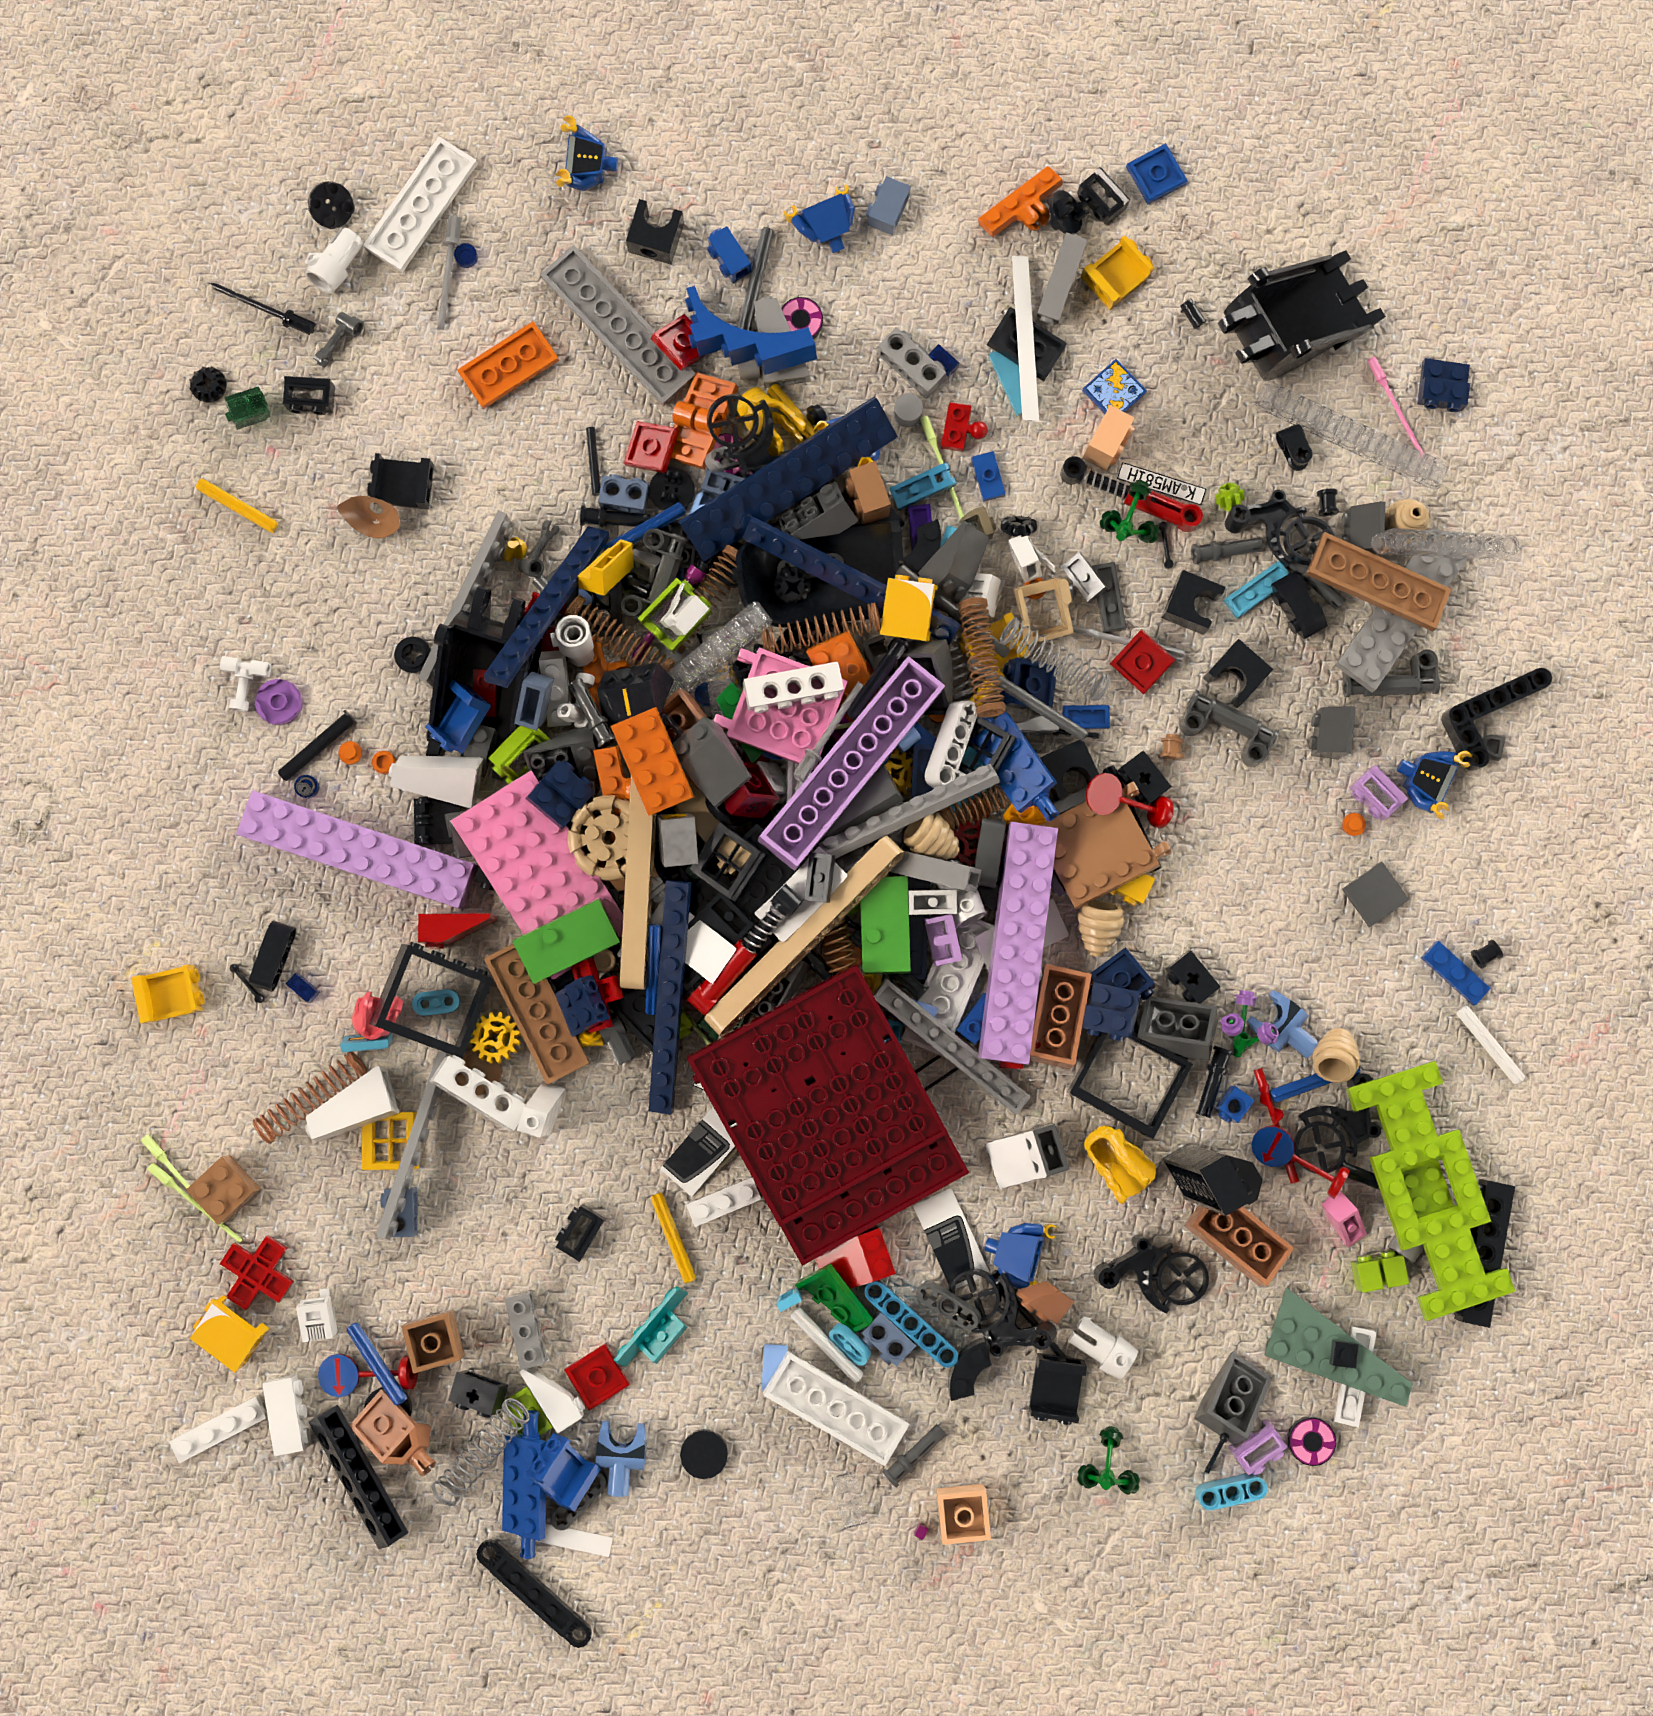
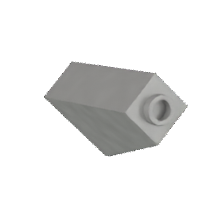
(1061, 278)
(772, 320)
(938, 871)

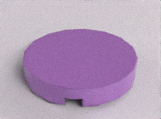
(278, 702)

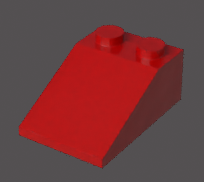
(446, 929)
(860, 1259)

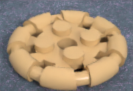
(595, 835)

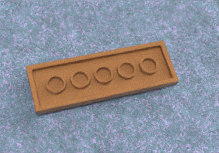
(1378, 581)
(536, 1016)

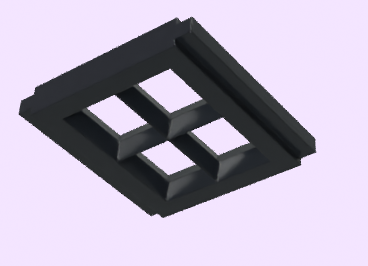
(614, 608)
(1001, 752)
(744, 875)

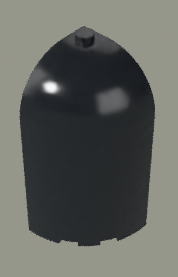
(865, 547)

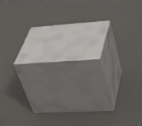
(677, 839)

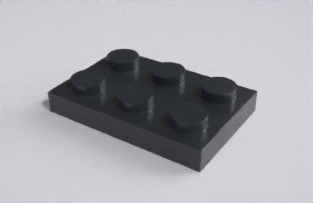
(1046, 345)

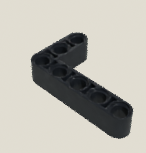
(1487, 705)

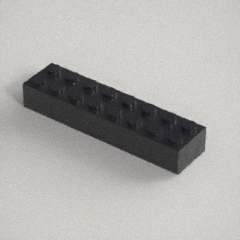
(1208, 1179)

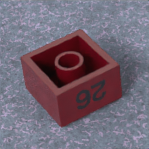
(754, 797)

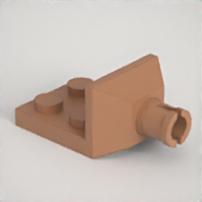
(393, 1434)

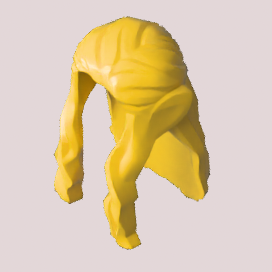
(755, 395)
(1119, 1162)

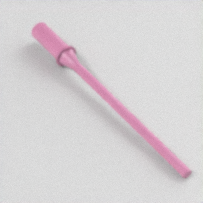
(1381, 379)

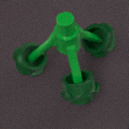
(1112, 522)
(1089, 1476)

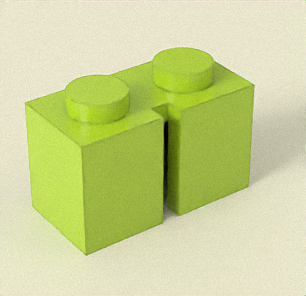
(1375, 1272)

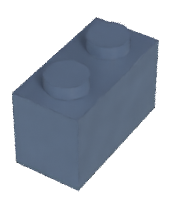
(889, 205)
(534, 700)

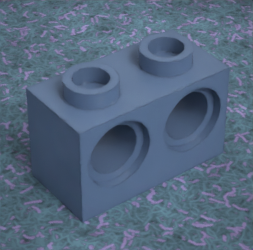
(718, 482)
(622, 501)
(410, 1213)
(891, 1334)

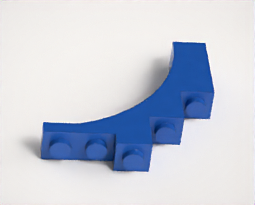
(769, 350)

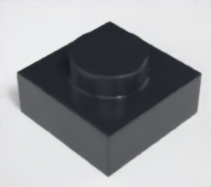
(1344, 1354)

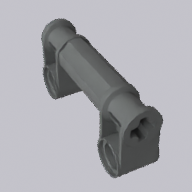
(666, 572)
(1421, 679)
(1260, 737)

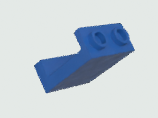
(460, 719)
(562, 1472)

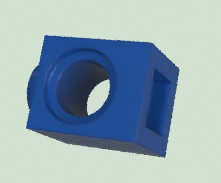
(1243, 1100)

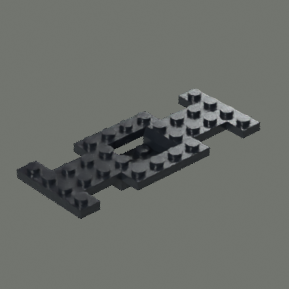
(721, 914)

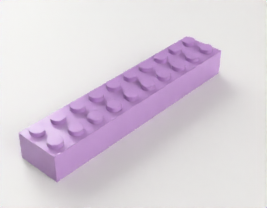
(851, 763)
(357, 850)
(1018, 943)

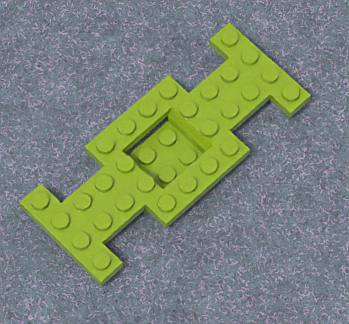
(1419, 1195)

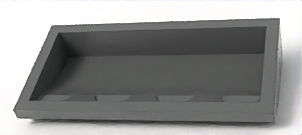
(873, 799)

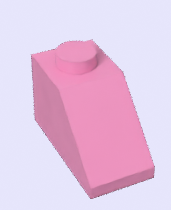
(1344, 1219)

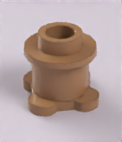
(1172, 747)

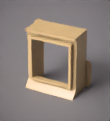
(1063, 598)

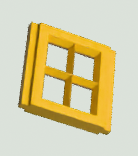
(369, 1141)

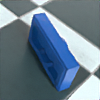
(988, 476)
(1088, 715)

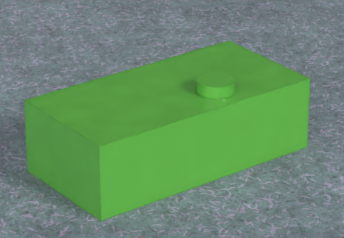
(886, 928)
(566, 940)

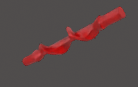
(1276, 1115)

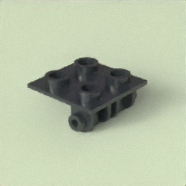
(430, 820)

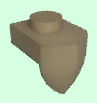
(983, 521)

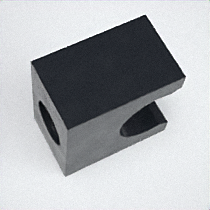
(652, 241)
(1180, 604)
(1245, 665)
(1069, 758)

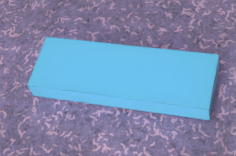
(1009, 378)
(1255, 590)

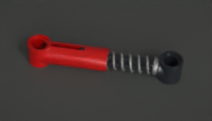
(1155, 503)
(707, 995)

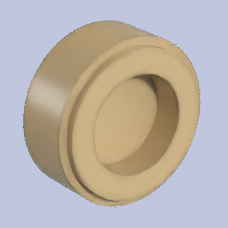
(604, 960)

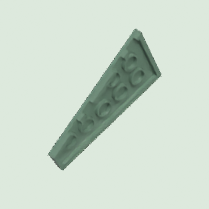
(1305, 1339)

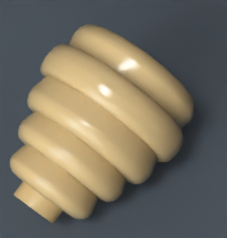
(1407, 515)
(932, 838)
(1100, 926)
(1336, 1056)

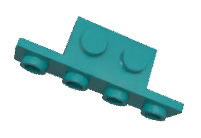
(657, 1332)

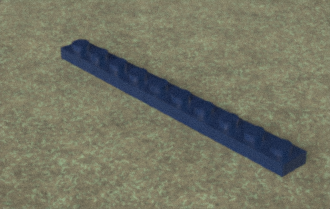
(834, 572)
(545, 608)
(917, 929)
(669, 996)

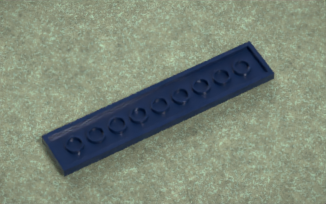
(789, 478)

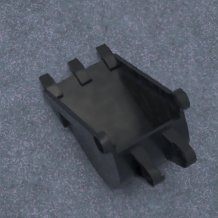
(1297, 314)
(474, 643)

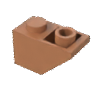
(1047, 1300)

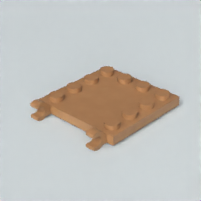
(1101, 851)

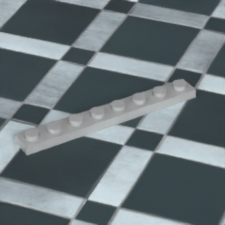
(910, 811)
(951, 1046)
(411, 1155)

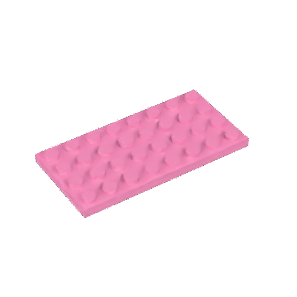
(529, 859)

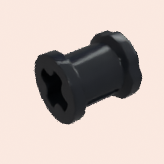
(1327, 502)
(1487, 954)

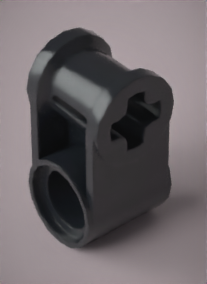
(1293, 443)

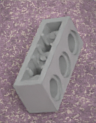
(911, 373)
(526, 1329)

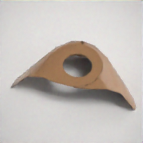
(360, 516)

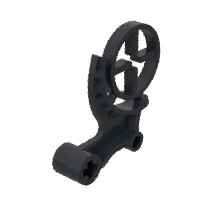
(755, 455)
(1274, 515)
(742, 669)
(1356, 1124)
(1142, 1261)
(1003, 1331)

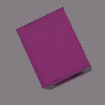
(920, 1531)

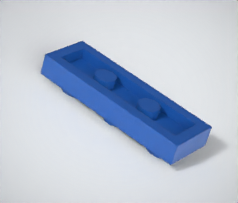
(1455, 973)

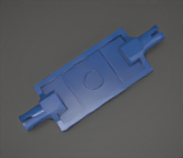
(1022, 773)
(522, 1499)

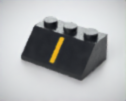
(633, 691)

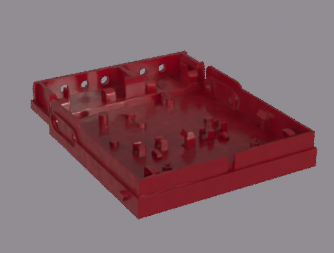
(836, 1149)

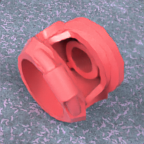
(364, 1011)

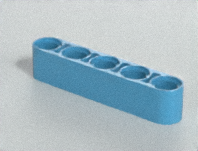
(916, 1333)

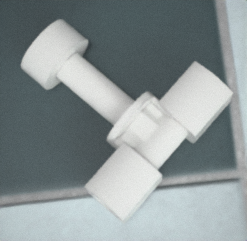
(244, 672)
(573, 712)

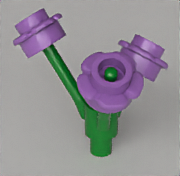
(1235, 1026)

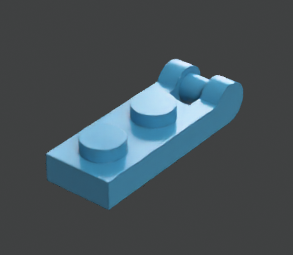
(922, 486)

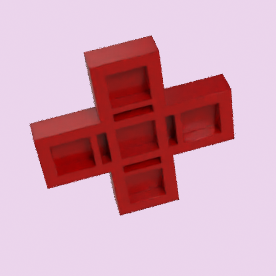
(608, 987)
(256, 1272)

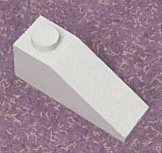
(556, 1401)

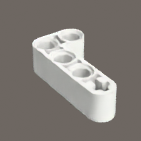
(951, 744)

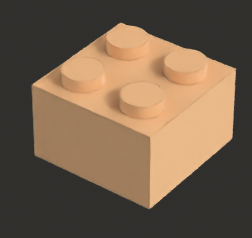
(1109, 438)
(963, 1514)

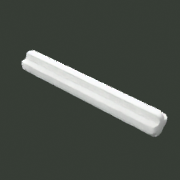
(1490, 1045)
(826, 1344)

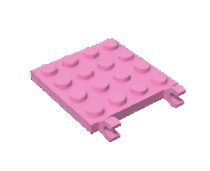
(785, 730)

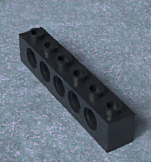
(1493, 1242)
(358, 1477)

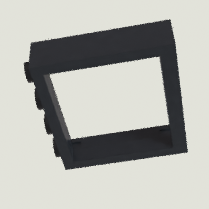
(392, 985)
(1148, 1130)

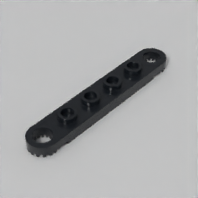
(534, 1593)

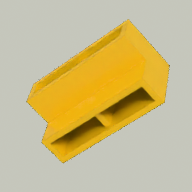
(608, 568)

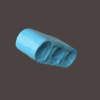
(1242, 1494)

